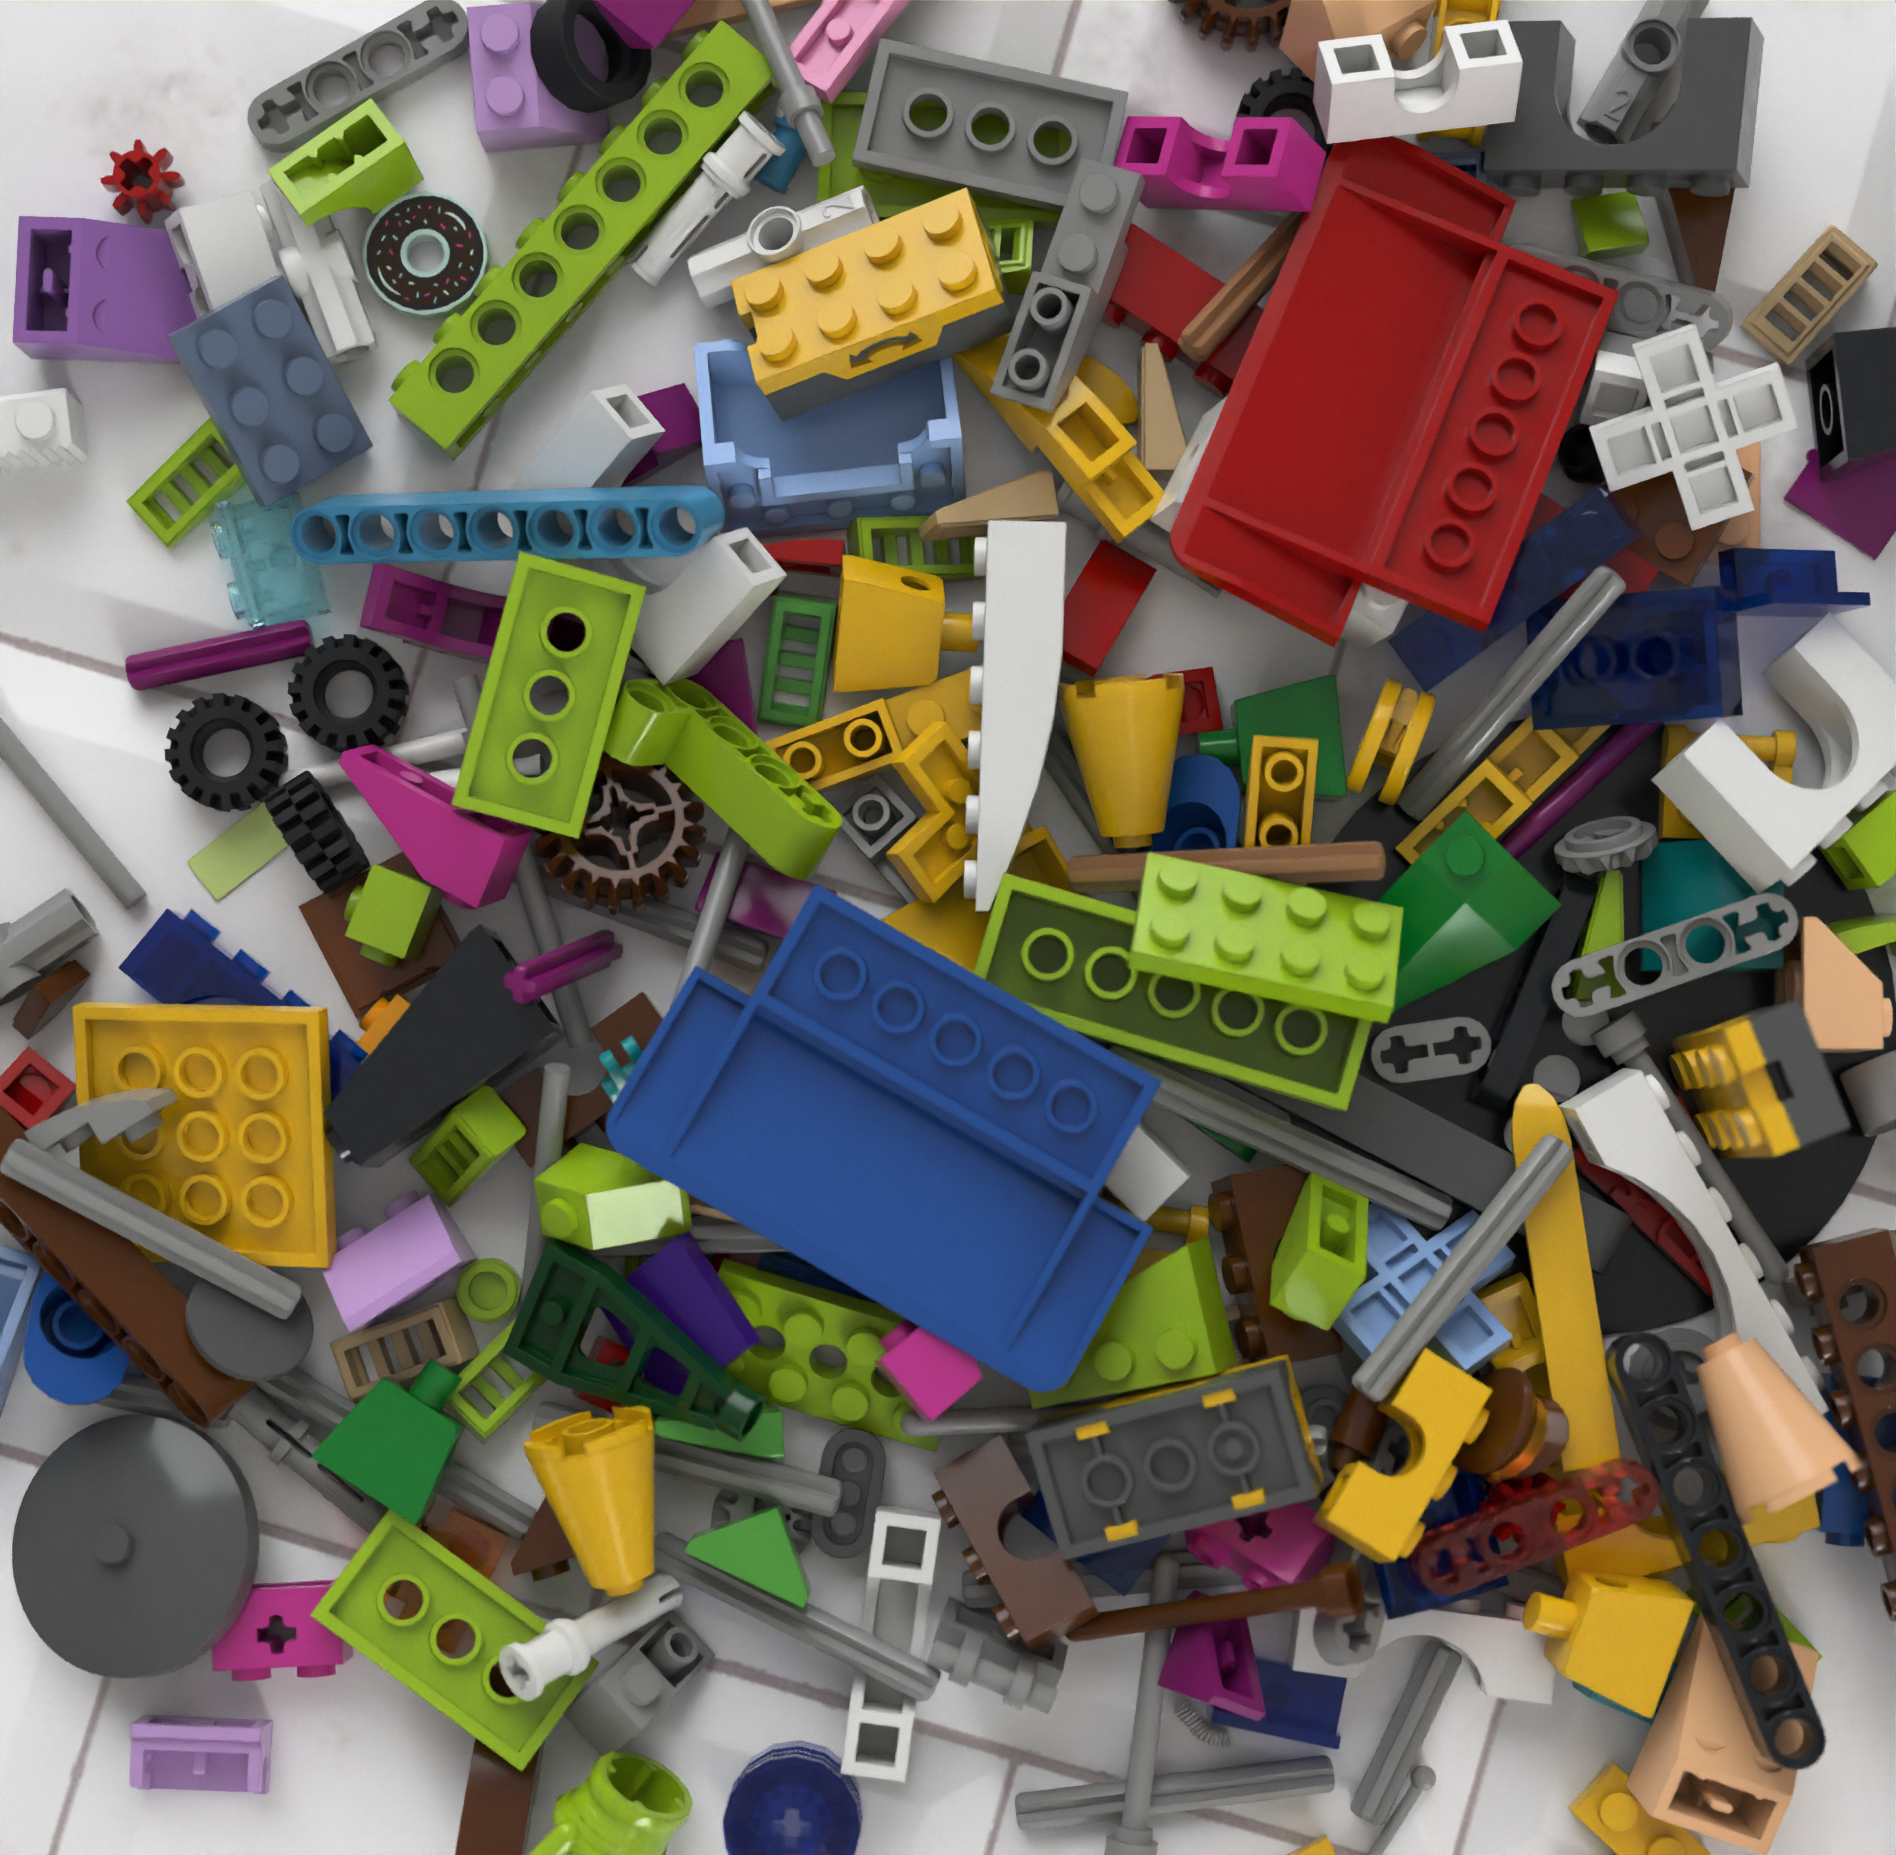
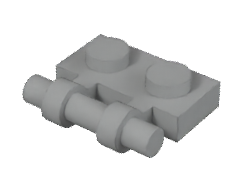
(978, 1651)

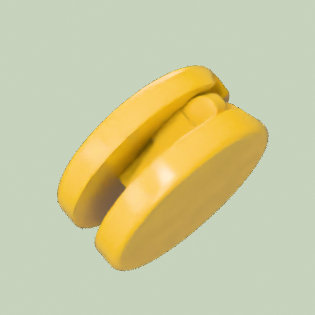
(1392, 738)

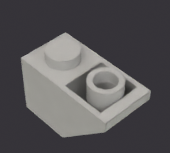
(638, 1684)

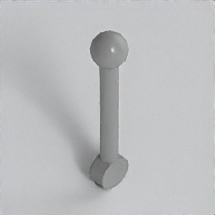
(1422, 1779)

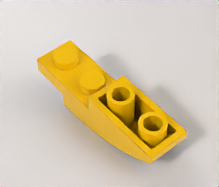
(1080, 442)
(874, 734)
(1280, 791)

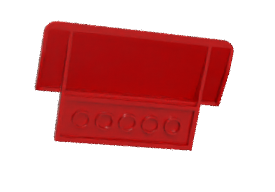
(1391, 401)

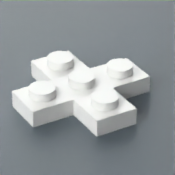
(1693, 426)

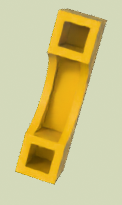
(1649, 1549)

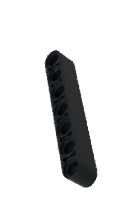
(1739, 1570)

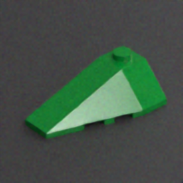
(1462, 909)

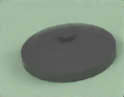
(135, 1546)

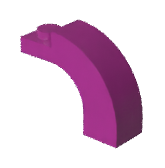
(447, 615)

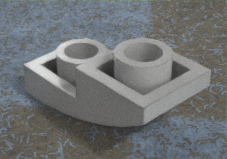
(874, 822)
(107, 1117)

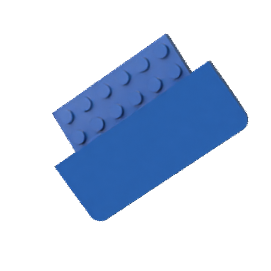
(901, 1136)

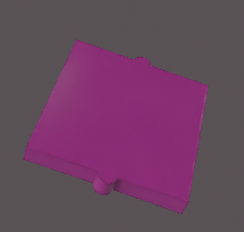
(1853, 507)

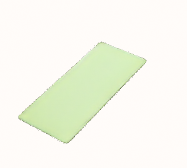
(238, 852)

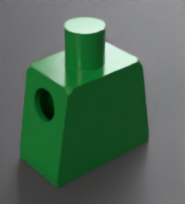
(1294, 710)
(398, 1441)

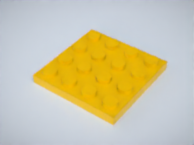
(243, 1141)

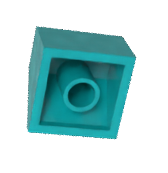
(1694, 879)

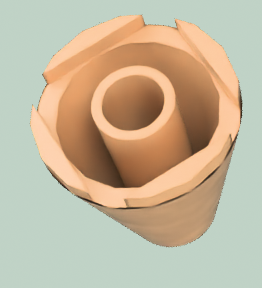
(1766, 1429)

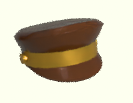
(1521, 1433)

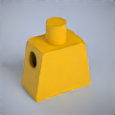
(892, 627)
(1613, 1634)

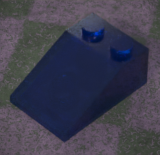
(1646, 662)

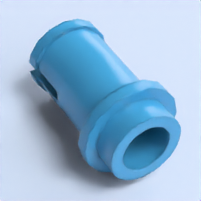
(780, 170)

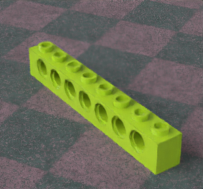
(456, 418)

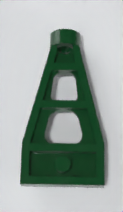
(557, 1315)

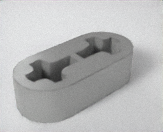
(1427, 1034)

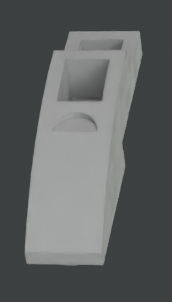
(1072, 289)

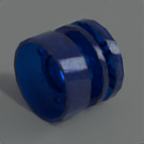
(798, 1778)

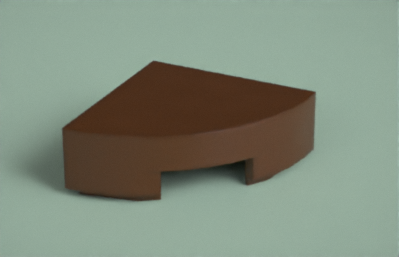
(49, 998)

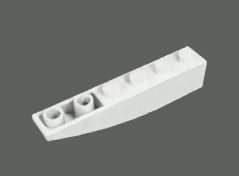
(1015, 687)

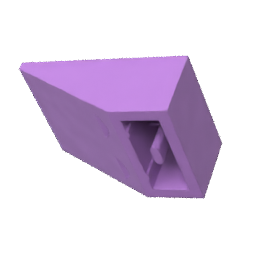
(97, 291)

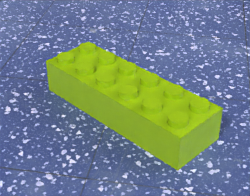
(1072, 964)

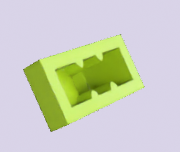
(348, 166)

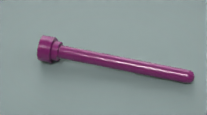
(1577, 787)

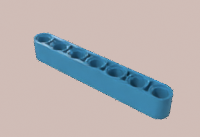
(532, 518)

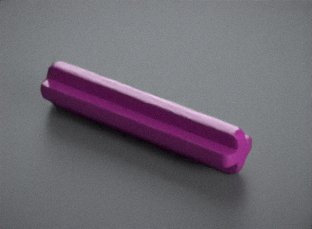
(218, 655)
(562, 966)

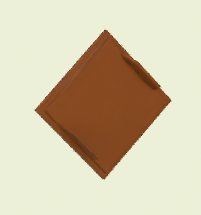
(359, 977)

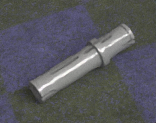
(256, 1410)

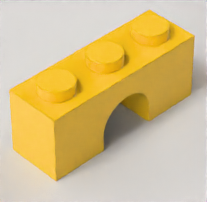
(1438, 1412)

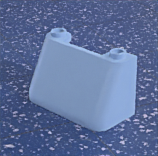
(859, 456)

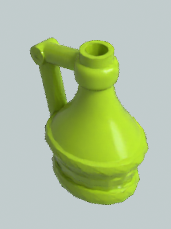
(620, 1810)

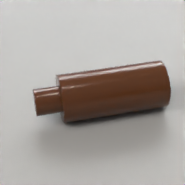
(1356, 1429)

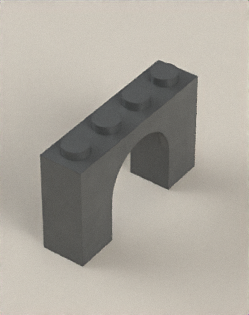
(1697, 146)

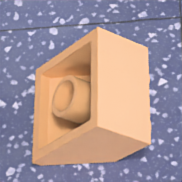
(1310, 21)
(1835, 991)

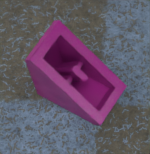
(1215, 1666)

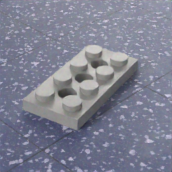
(966, 91)

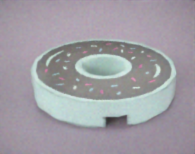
(420, 219)

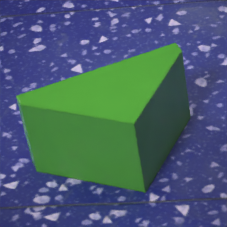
(757, 1551)

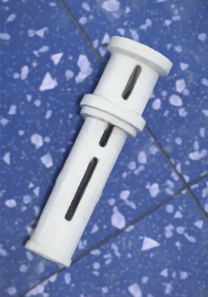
(723, 178)
(569, 1644)

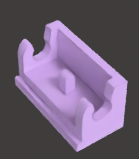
(201, 1753)

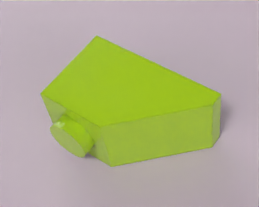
(607, 1201)
(1321, 1253)

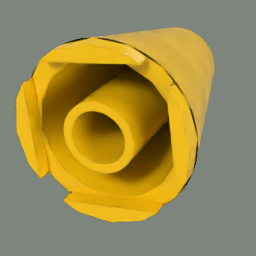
(1125, 749)
(601, 1491)

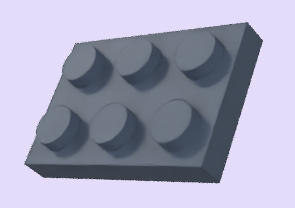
(270, 390)

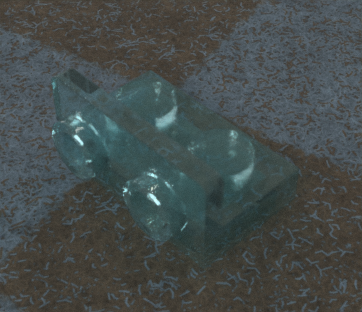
(269, 574)

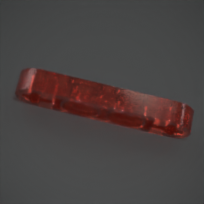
(1538, 1537)

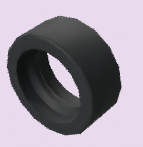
(564, 71)

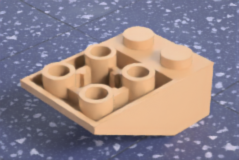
(1701, 1758)

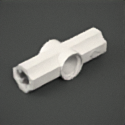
(775, 237)
(322, 280)

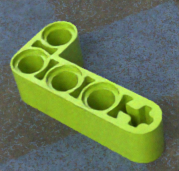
(726, 769)

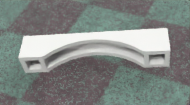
(1627, 1132)

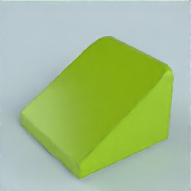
(1609, 226)

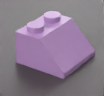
(510, 98)
(395, 1261)

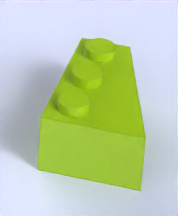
(1157, 1331)

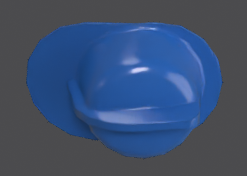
(1201, 807)
(67, 1350)

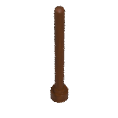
(1332, 1591)

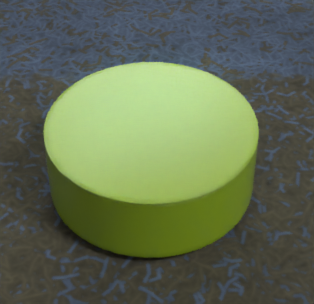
(489, 1290)

